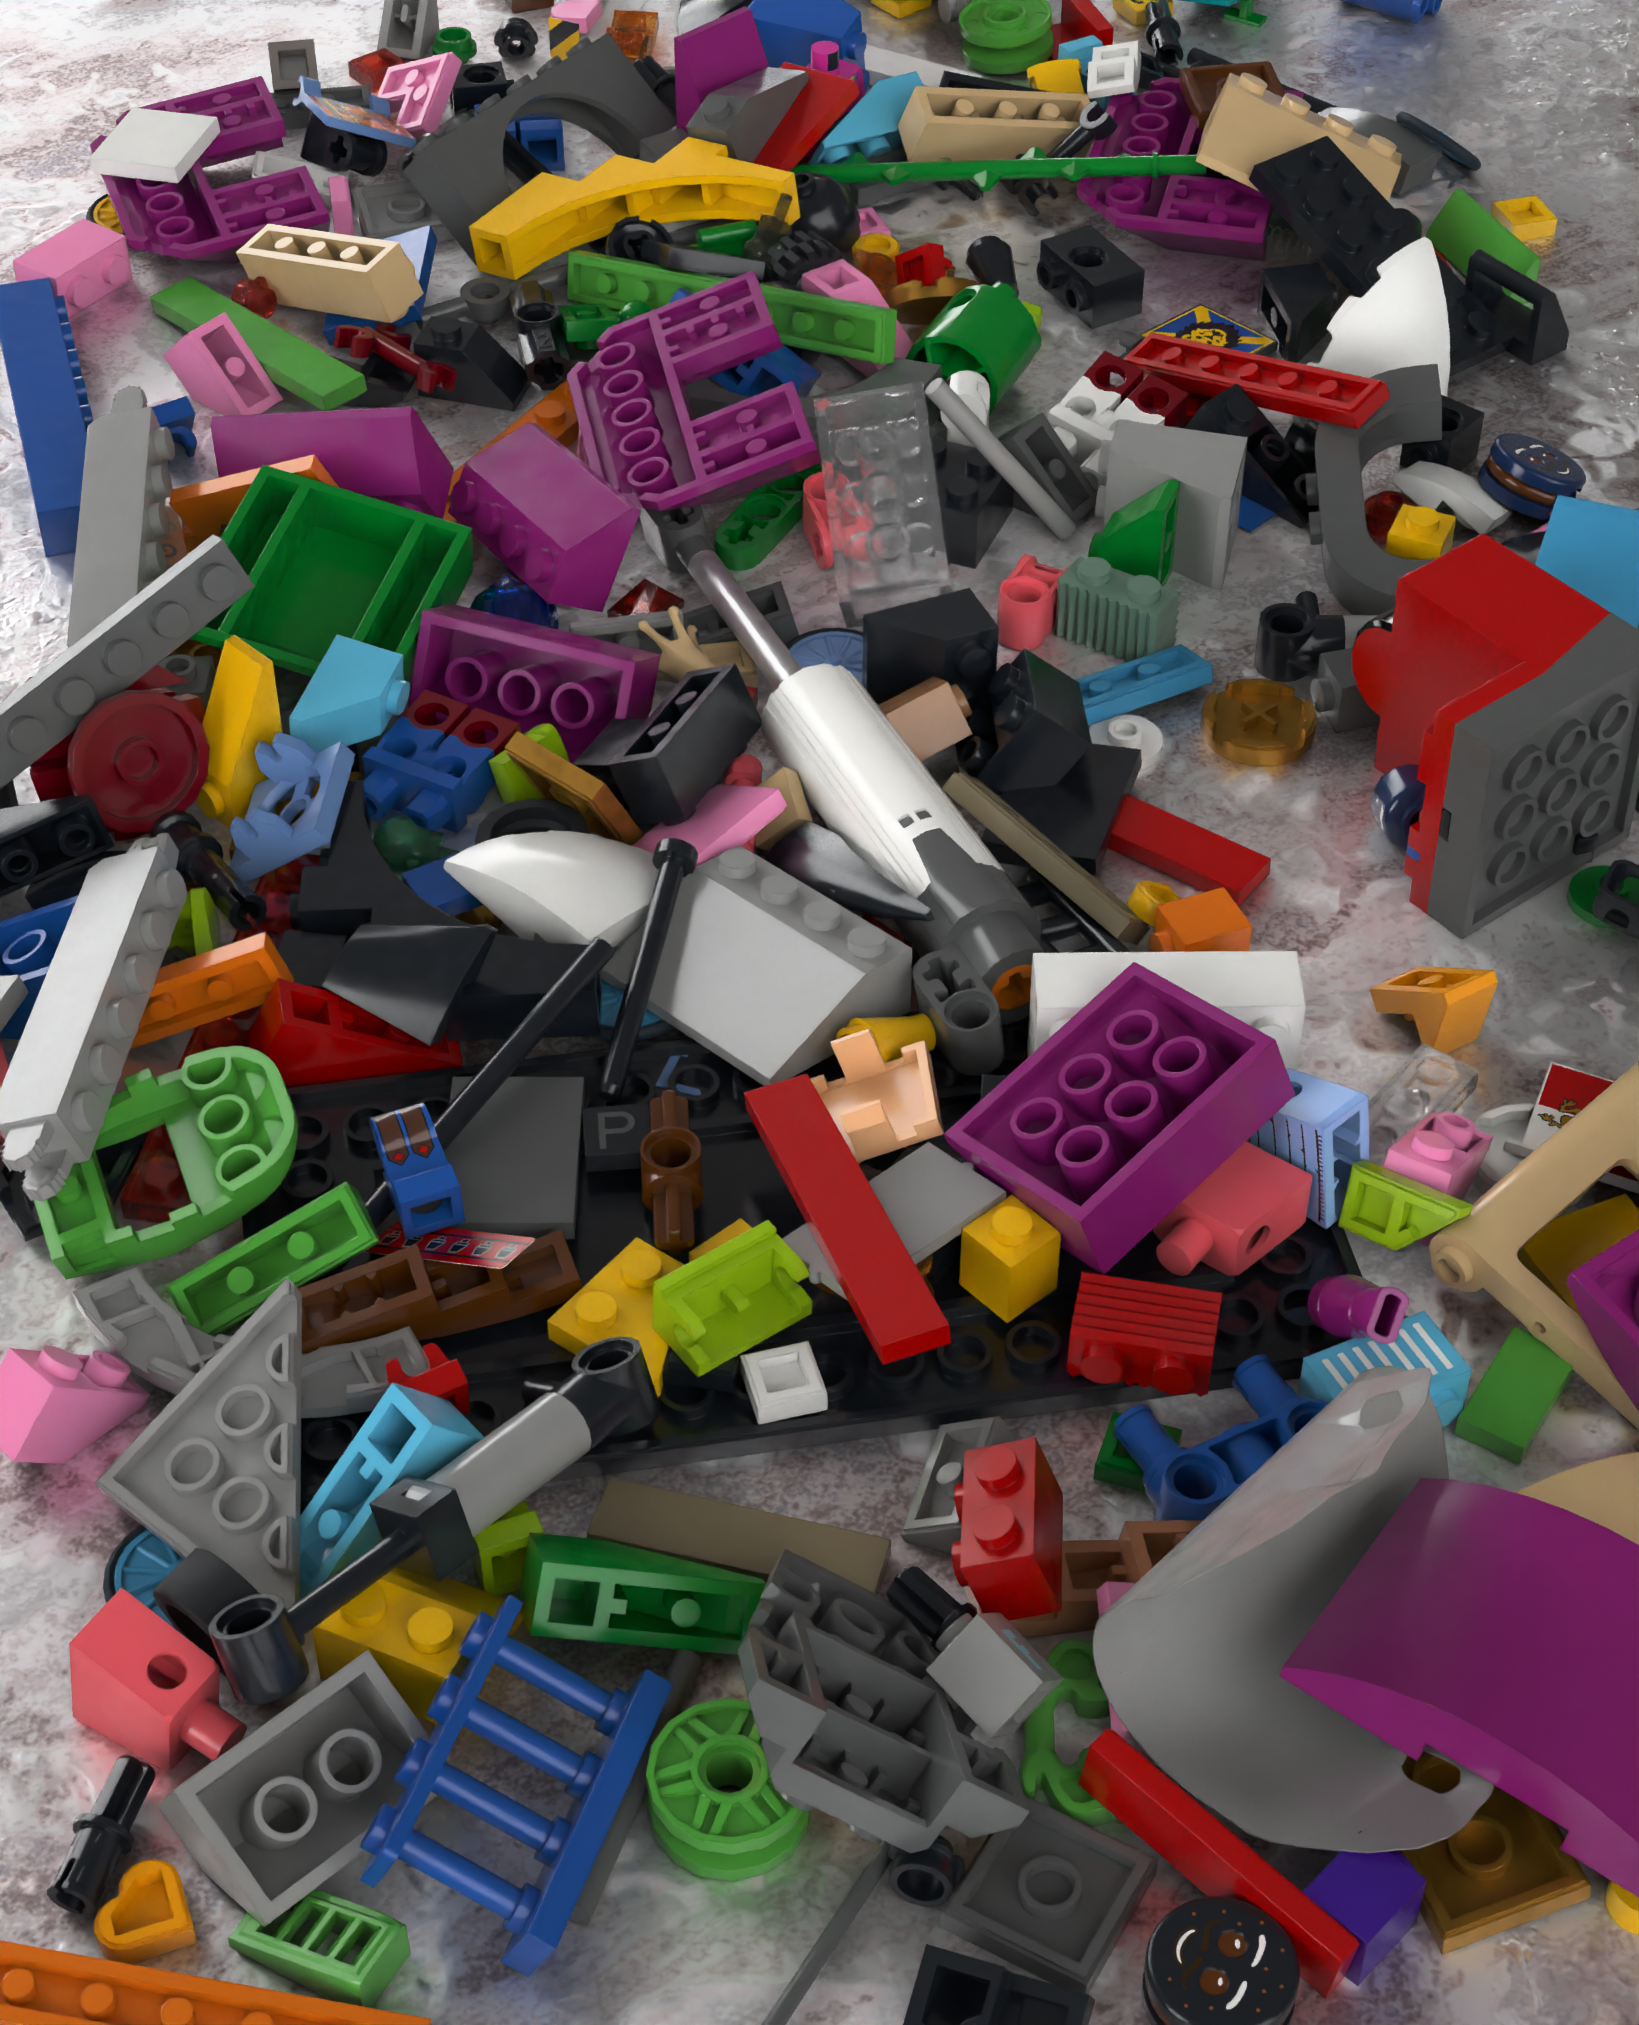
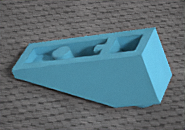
(400, 1438)

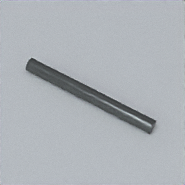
(683, 1674)

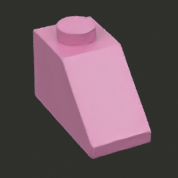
(222, 370)

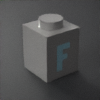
(992, 1672)

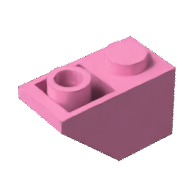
(1440, 1153)
(62, 1402)

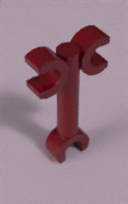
(396, 350)

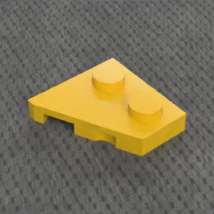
(618, 1304)

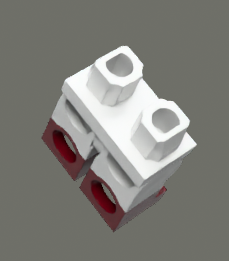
(1094, 407)

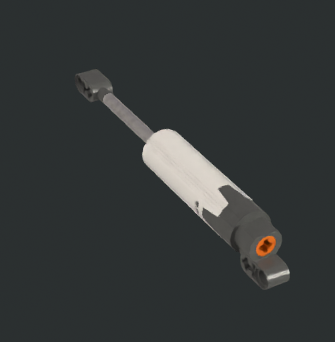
(888, 812)

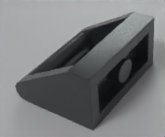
(1535, 332)

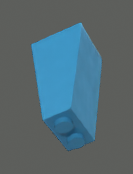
(1595, 553)

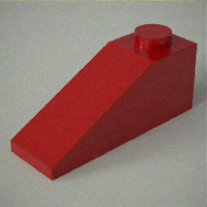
(329, 1039)

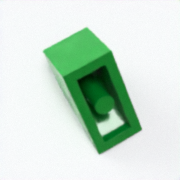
(1142, 534)

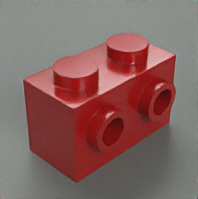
(1010, 1530)

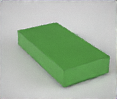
(1514, 1396)

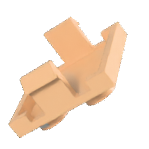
(881, 1102)

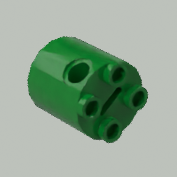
(983, 333)

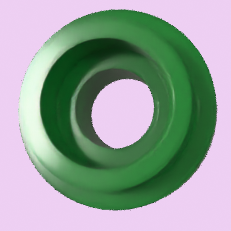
(455, 40)

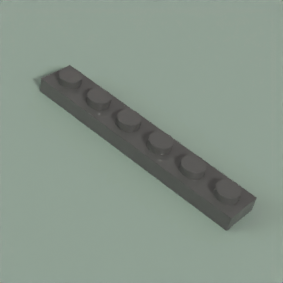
(117, 653)

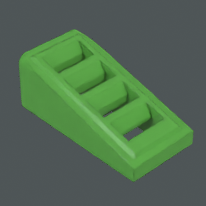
(361, 1983)

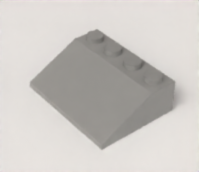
(767, 967)

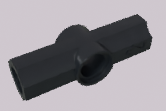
(539, 335)

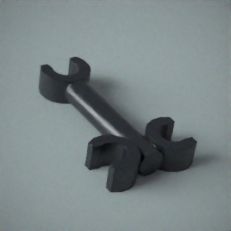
(1093, 125)

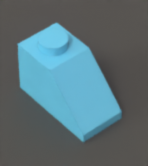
(350, 695)

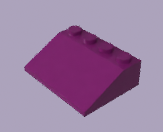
(1124, 1113)

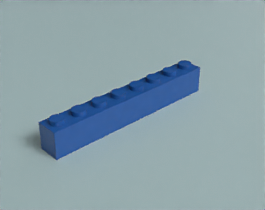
(47, 404)

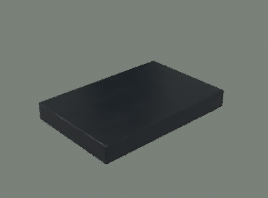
(1079, 809)

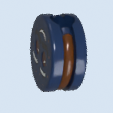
(1529, 475)

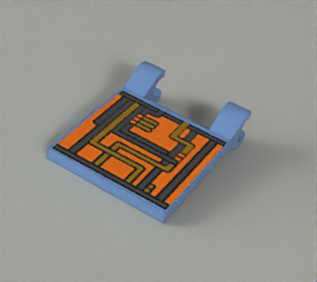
(367, 122)

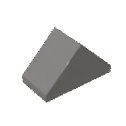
(408, 27)

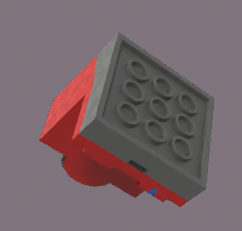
(1518, 723)

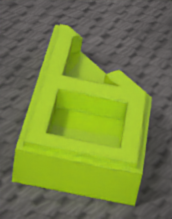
(1394, 1207)

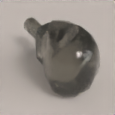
(769, 231)

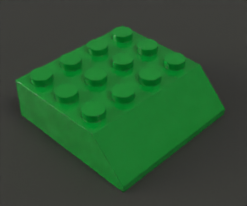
(335, 567)

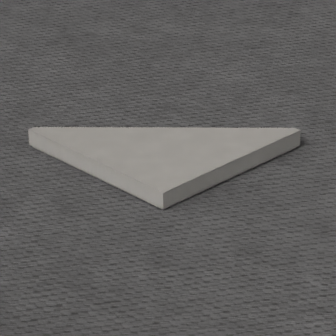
(227, 1455)

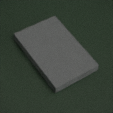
(521, 1157)

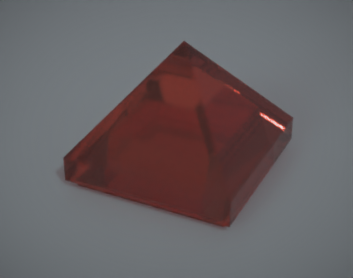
(645, 598)

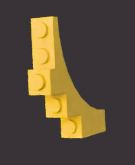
(685, 184)

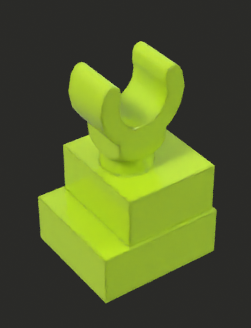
(504, 1549)

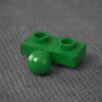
(589, 321)

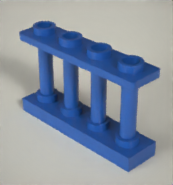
(564, 1846)

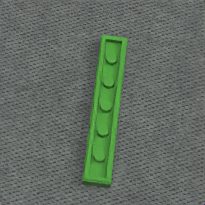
(282, 355)

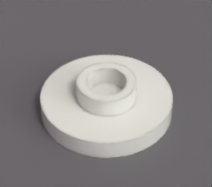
(1130, 732)

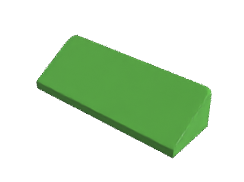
(1467, 227)
(294, 1248)

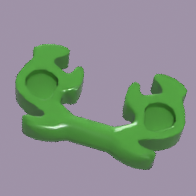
(1040, 1763)

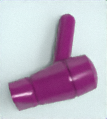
(1357, 1308)

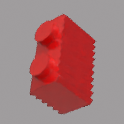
(1143, 1334)

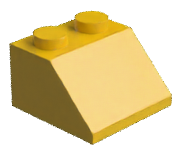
(410, 1631)

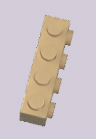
(987, 123)
(333, 272)

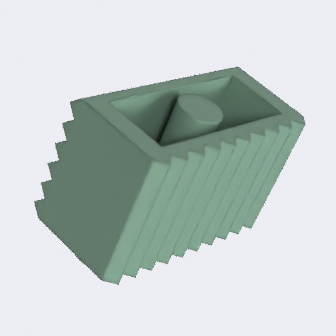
(1115, 610)

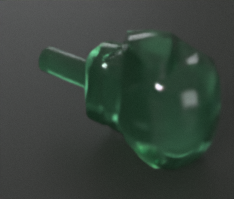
(407, 844)

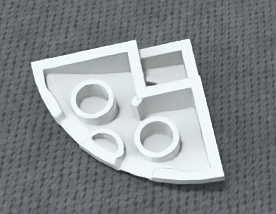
(1395, 322)
(560, 885)

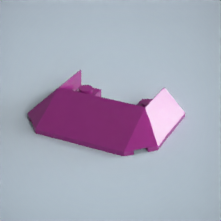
(1174, 210)
(210, 224)
(641, 417)

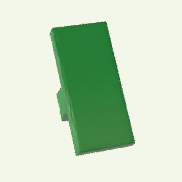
(1245, 15)

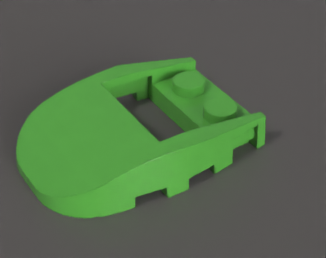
(232, 1143)

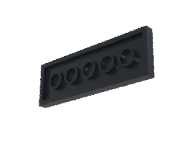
(1358, 230)

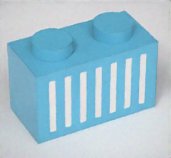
(1416, 1346)

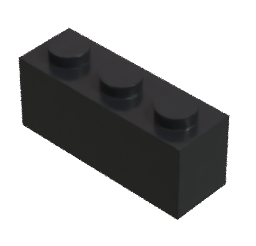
(686, 745)

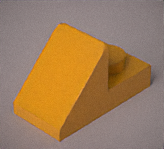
(1443, 1001)

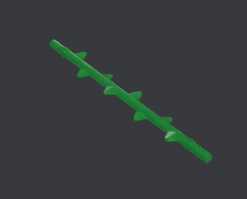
(989, 172)

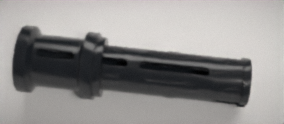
(203, 865)

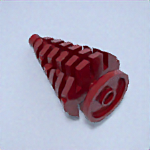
(132, 755)

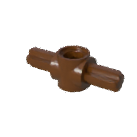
(671, 1173)

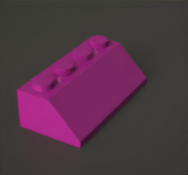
(363, 450)
(546, 517)
(532, 673)

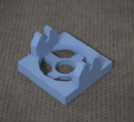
(292, 769)

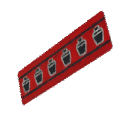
(456, 1246)

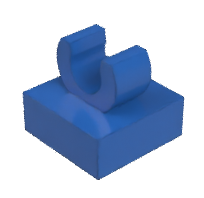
(179, 418)

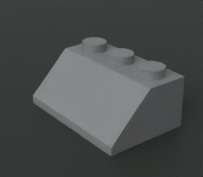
(298, 1791)

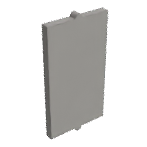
(927, 1202)

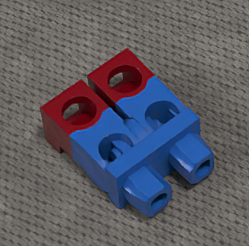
(435, 769)

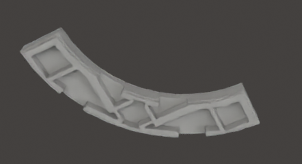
(169, 1351)

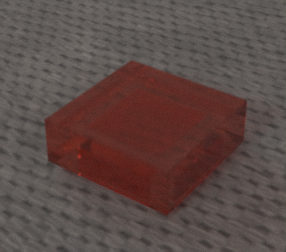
(372, 68)

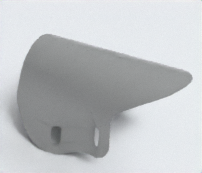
(1207, 1629)

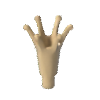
(680, 654)

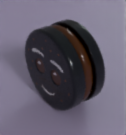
(1220, 1966)

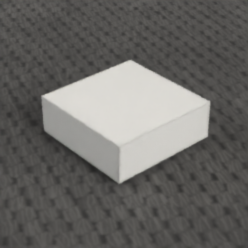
(783, 1382)

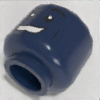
(1398, 803)

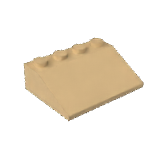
(1258, 125)

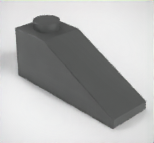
(747, 111)

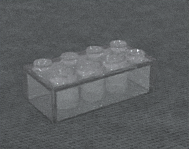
(882, 499)

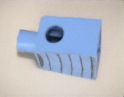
(1322, 1134)

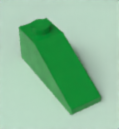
(633, 1596)

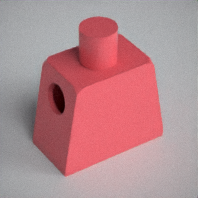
(1235, 1214)
(148, 1686)

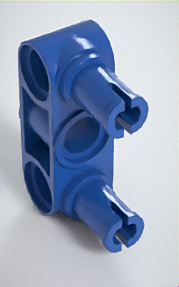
(1198, 1479)

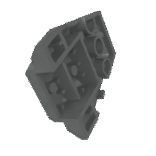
(860, 1720)

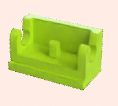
(730, 1298)

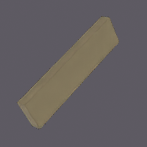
(1046, 858)
(731, 1534)

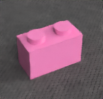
(81, 264)

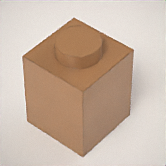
(929, 716)

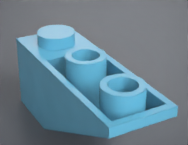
(871, 123)

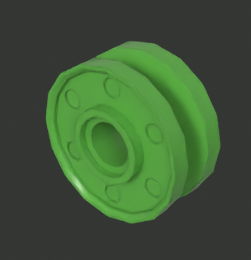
(1006, 35)
(711, 1829)

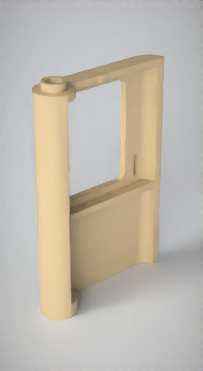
(1510, 1214)

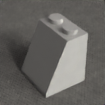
(1209, 494)

